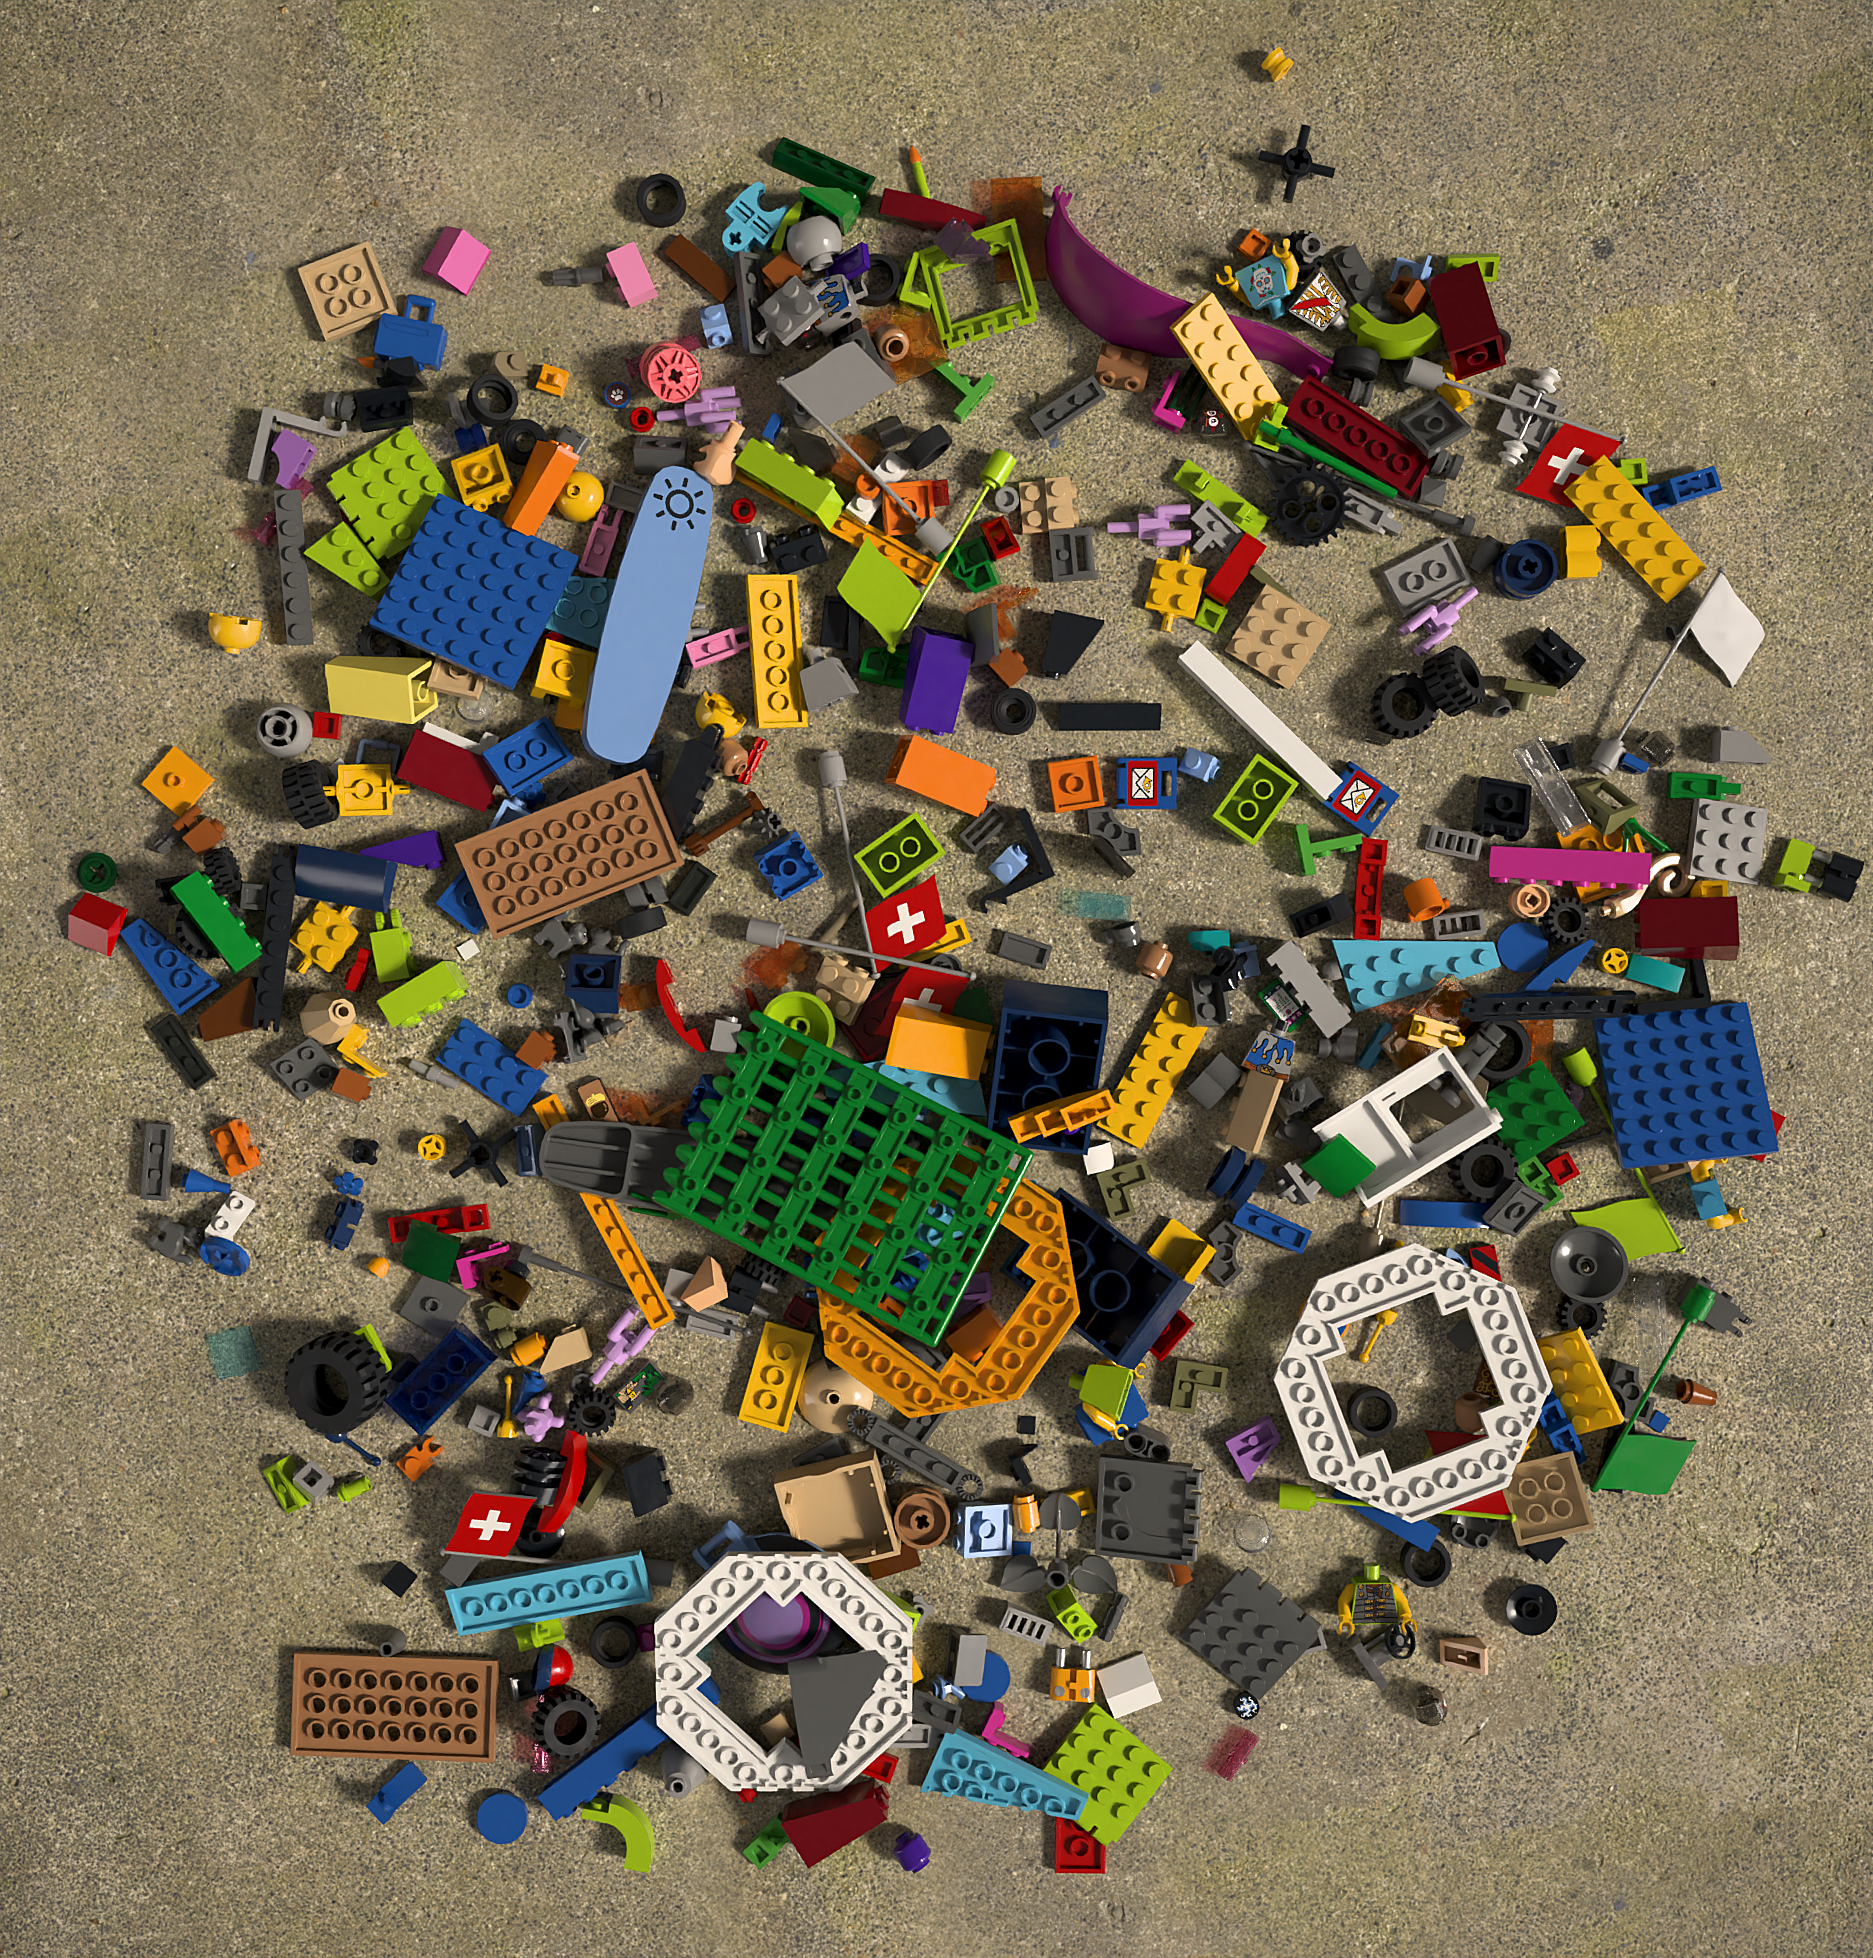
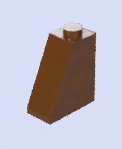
(231, 1013)

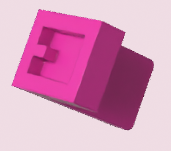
(1171, 418)
(468, 1271)
(993, 1736)

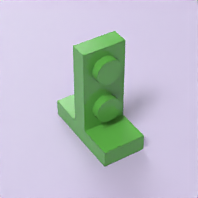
(963, 387)
(1320, 849)

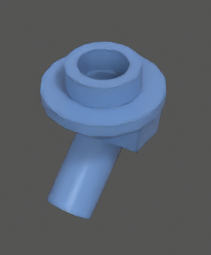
(941, 1687)

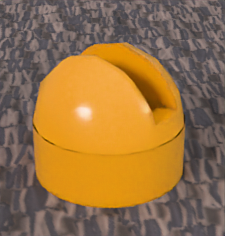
(378, 1266)

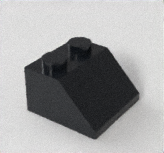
(647, 1482)

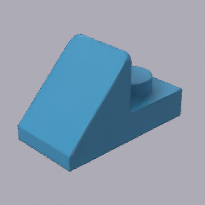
(1369, 1056)

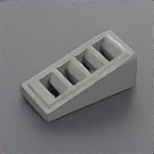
(1475, 849)
(1460, 933)
(1005, 1626)

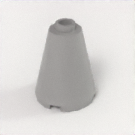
(681, 1771)

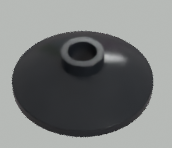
(543, 1548)
(1539, 1618)

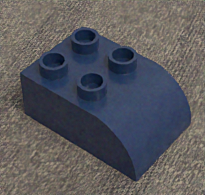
(1044, 1052)
(1120, 1285)

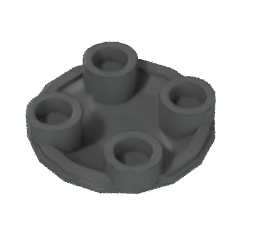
(1473, 1531)

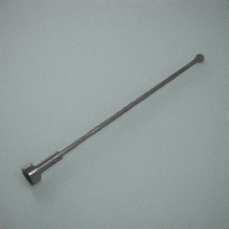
(1464, 525)
(527, 1256)

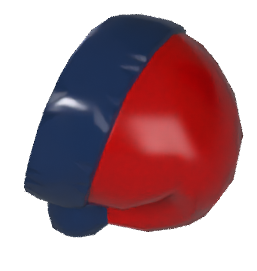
(551, 1668)

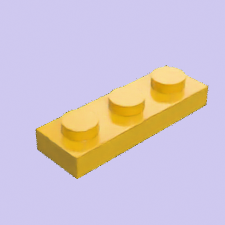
(956, 936)

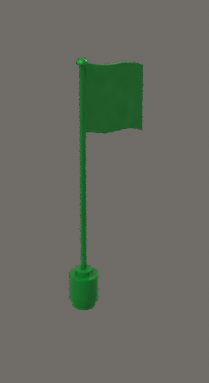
(1649, 1461)

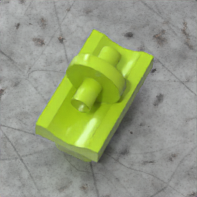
(538, 1634)

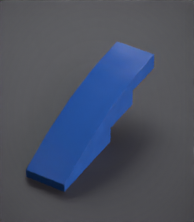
(1682, 489)
(1557, 969)
(1559, 1429)
(1418, 1533)

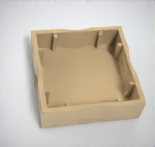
(840, 1506)

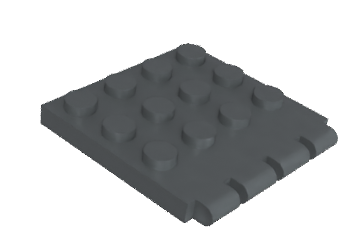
(1148, 1509)
(1251, 1632)

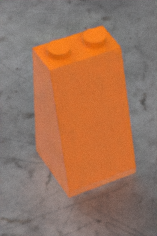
(940, 775)

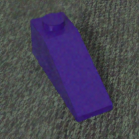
(417, 850)

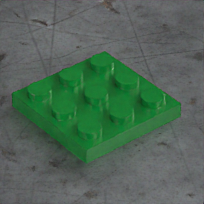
(1533, 1112)

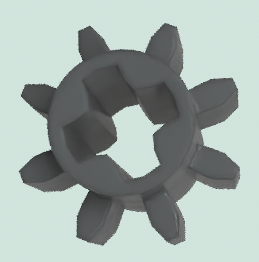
(766, 823)

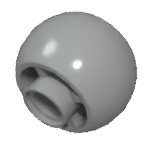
(814, 242)
(271, 718)

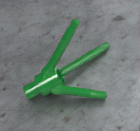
(1632, 827)

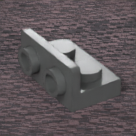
(1207, 1002)

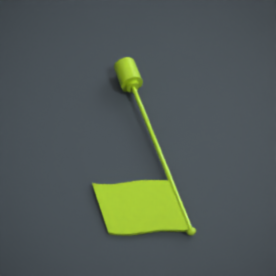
(883, 591)
(1633, 1222)

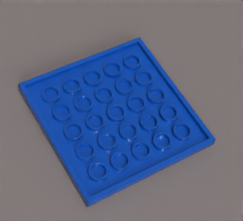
(474, 592)
(1685, 1086)

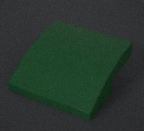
(430, 1251)

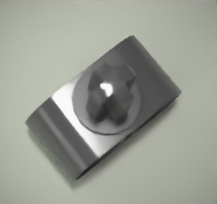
(1298, 1100)
(1149, 1439)

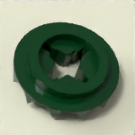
(86, 874)

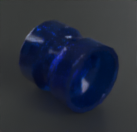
(471, 438)

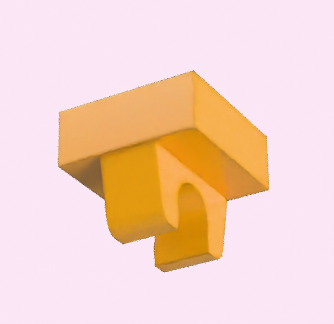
(552, 380)

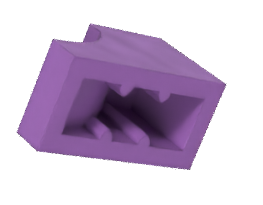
(293, 457)

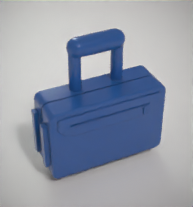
(406, 337)
(1133, 1412)

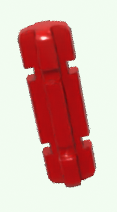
(754, 756)

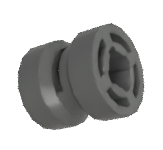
(340, 406)
(1451, 462)

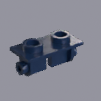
(345, 1213)

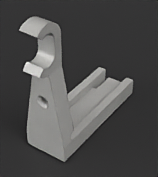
(266, 433)

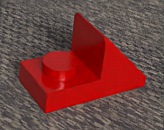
(1000, 538)

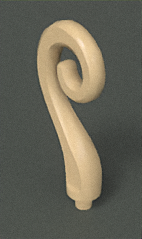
(1629, 899)

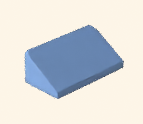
(528, 1148)

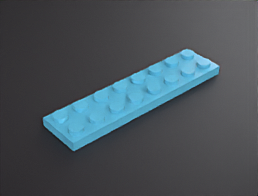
(550, 1593)

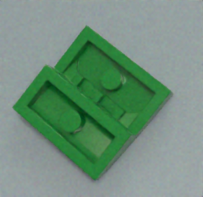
(1338, 1165)

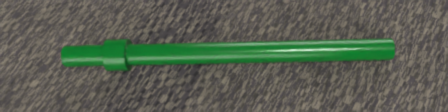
(1284, 437)

